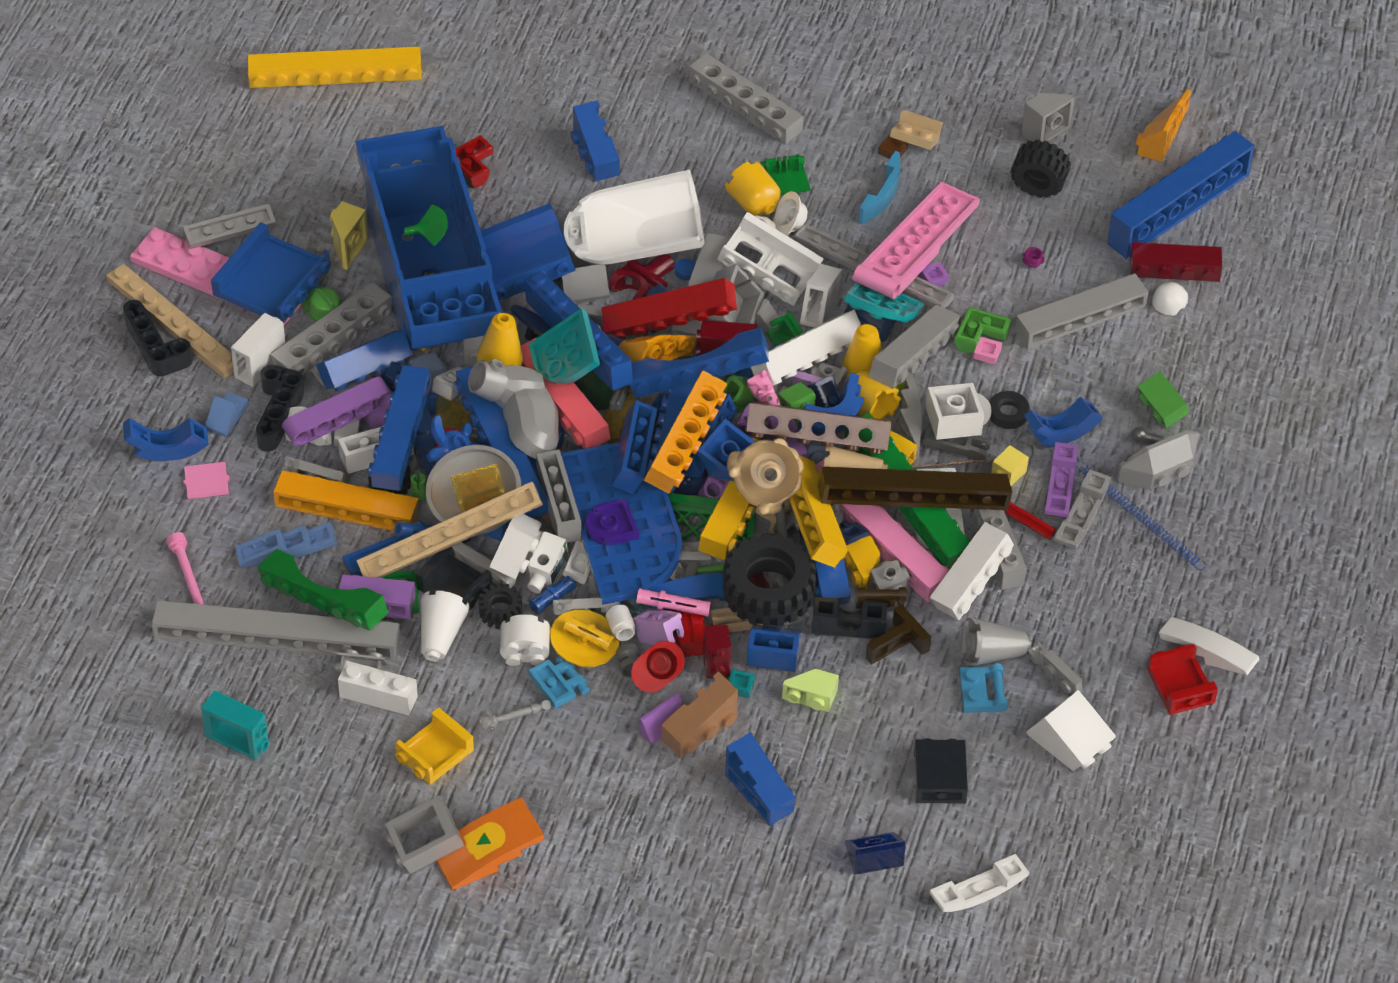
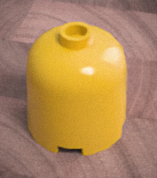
(754, 189)
(878, 398)

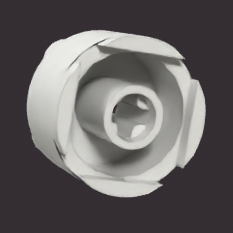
(524, 640)

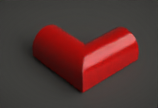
(470, 160)

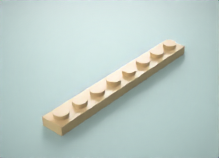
(172, 319)
(450, 532)

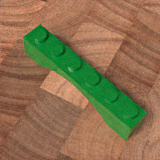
(358, 606)

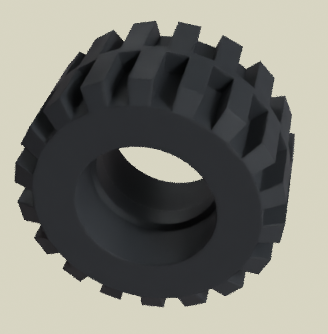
(1040, 168)

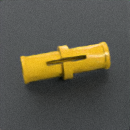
(574, 625)

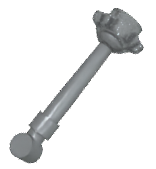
(490, 721)

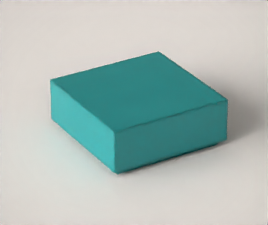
(742, 681)

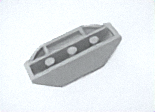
(1160, 461)

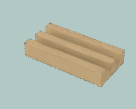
(725, 616)

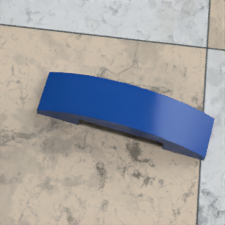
(696, 587)

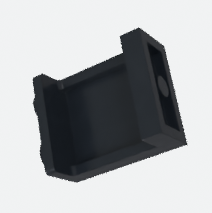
(451, 575)
(941, 771)

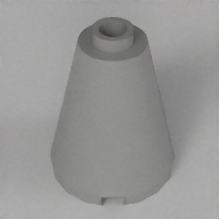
(991, 642)

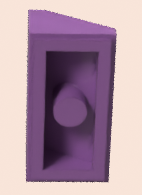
(651, 722)

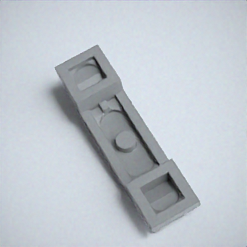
(1083, 510)

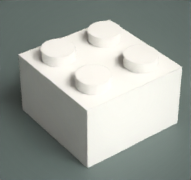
(954, 411)
(517, 546)

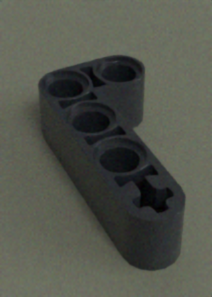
(160, 356)
(286, 391)

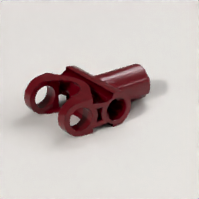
(642, 276)

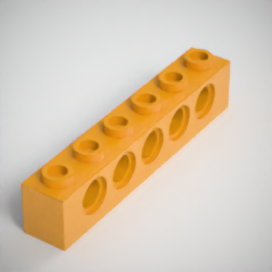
(686, 431)

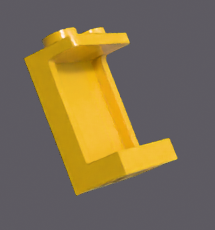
(435, 747)

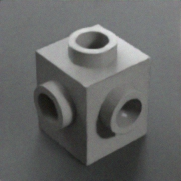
(890, 575)

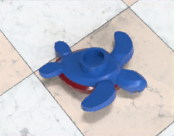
(447, 439)

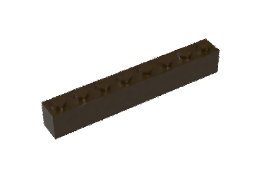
(914, 488)

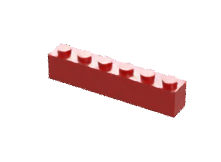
(669, 308)

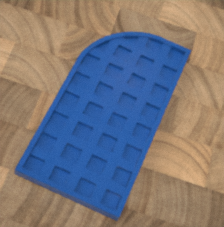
(634, 564)

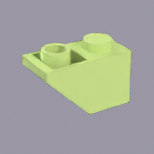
(812, 689)

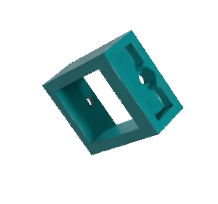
(235, 725)

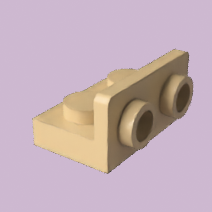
(917, 130)

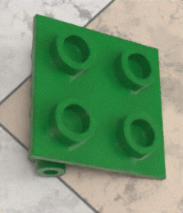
(788, 173)

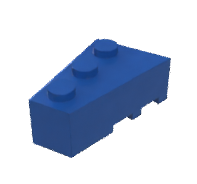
(593, 143)

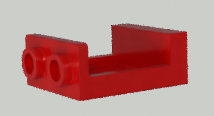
(1181, 679)

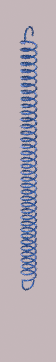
(1144, 519)

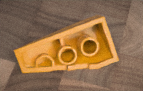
(1161, 130)
(659, 347)

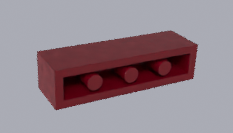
(1176, 261)

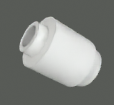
(620, 622)

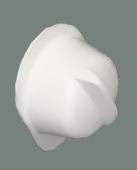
(790, 213)

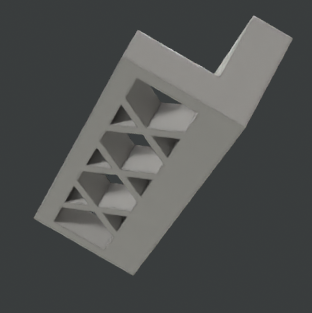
(227, 226)

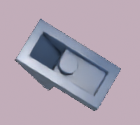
(225, 413)

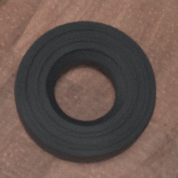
(1009, 398)

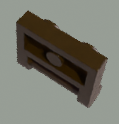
(892, 597)

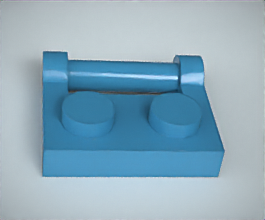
(975, 690)

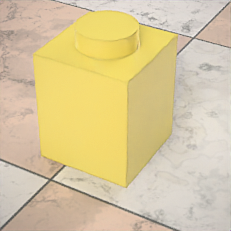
(1011, 463)

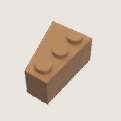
(703, 718)

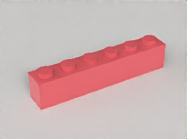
(574, 409)

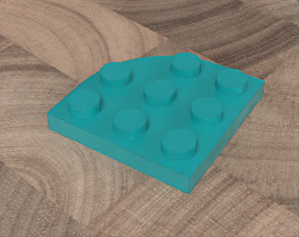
(878, 305)
(566, 350)

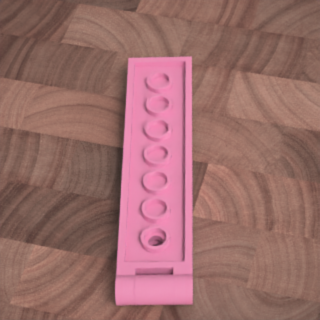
(915, 241)

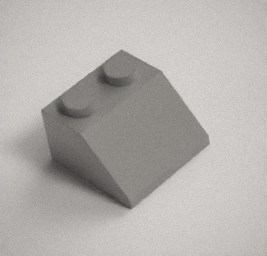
(1047, 116)

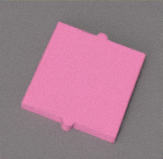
(206, 480)

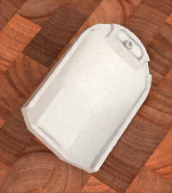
(636, 220)

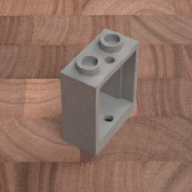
(432, 851)

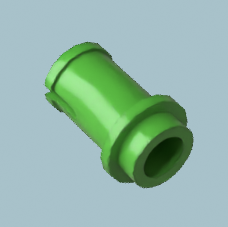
(418, 487)

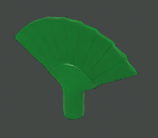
(431, 226)

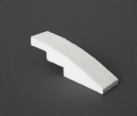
(1215, 648)

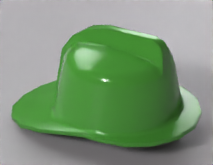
(321, 302)

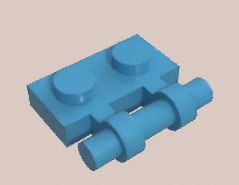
(553, 684)

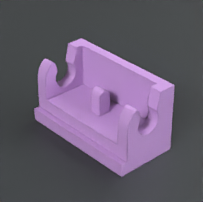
(657, 626)

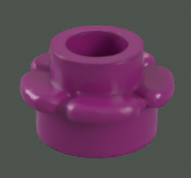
(1033, 257)

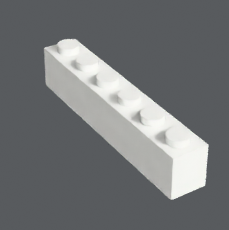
(809, 347)

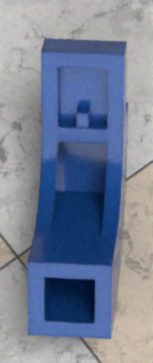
(849, 404)
(1066, 426)
(168, 444)

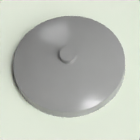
(439, 486)

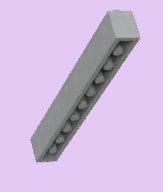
(271, 630)

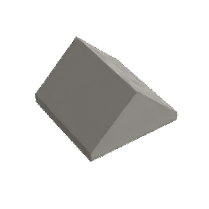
(586, 283)

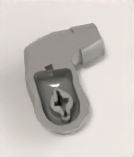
(524, 400)

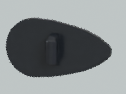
(531, 320)

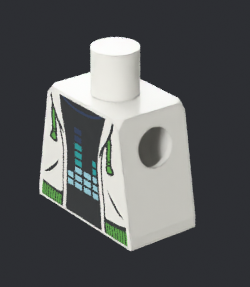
(547, 562)

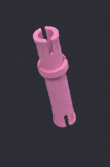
(644, 597)

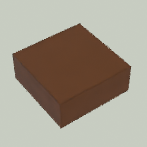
(891, 145)

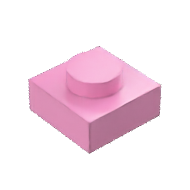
(987, 350)

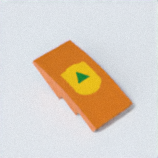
(491, 842)

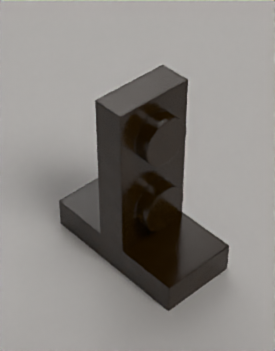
(904, 631)

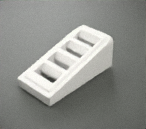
(444, 385)

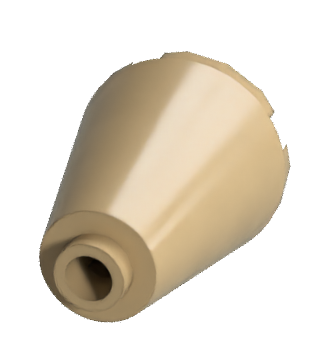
(845, 458)

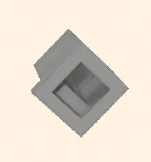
(826, 370)

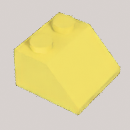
(348, 232)

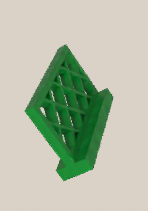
(702, 507)

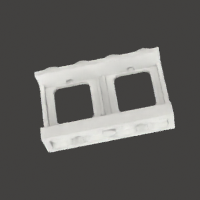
(776, 251)

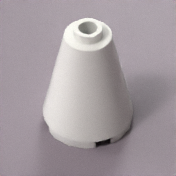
(440, 622)

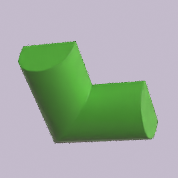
(980, 323)

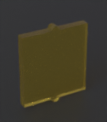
(451, 413)

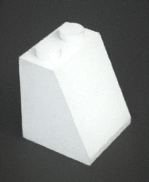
(1073, 732)

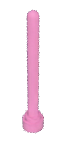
(177, 544)

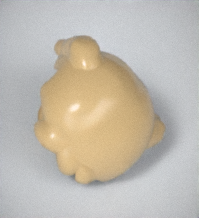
(766, 474)

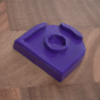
(611, 523)

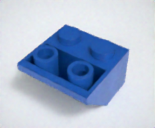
(773, 647)

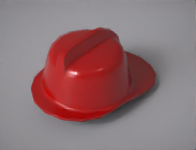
(657, 666)

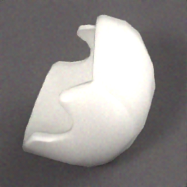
(1170, 298)

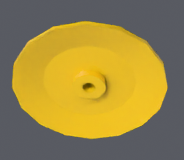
(572, 647)

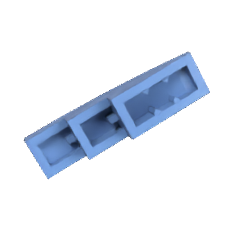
(294, 542)

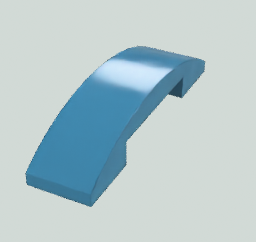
(874, 205)

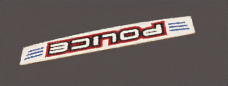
(951, 464)

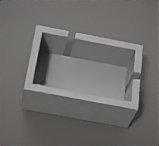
(747, 296)

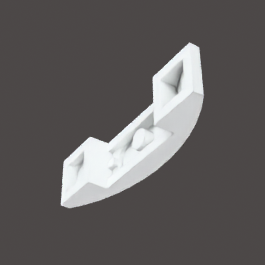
(982, 887)

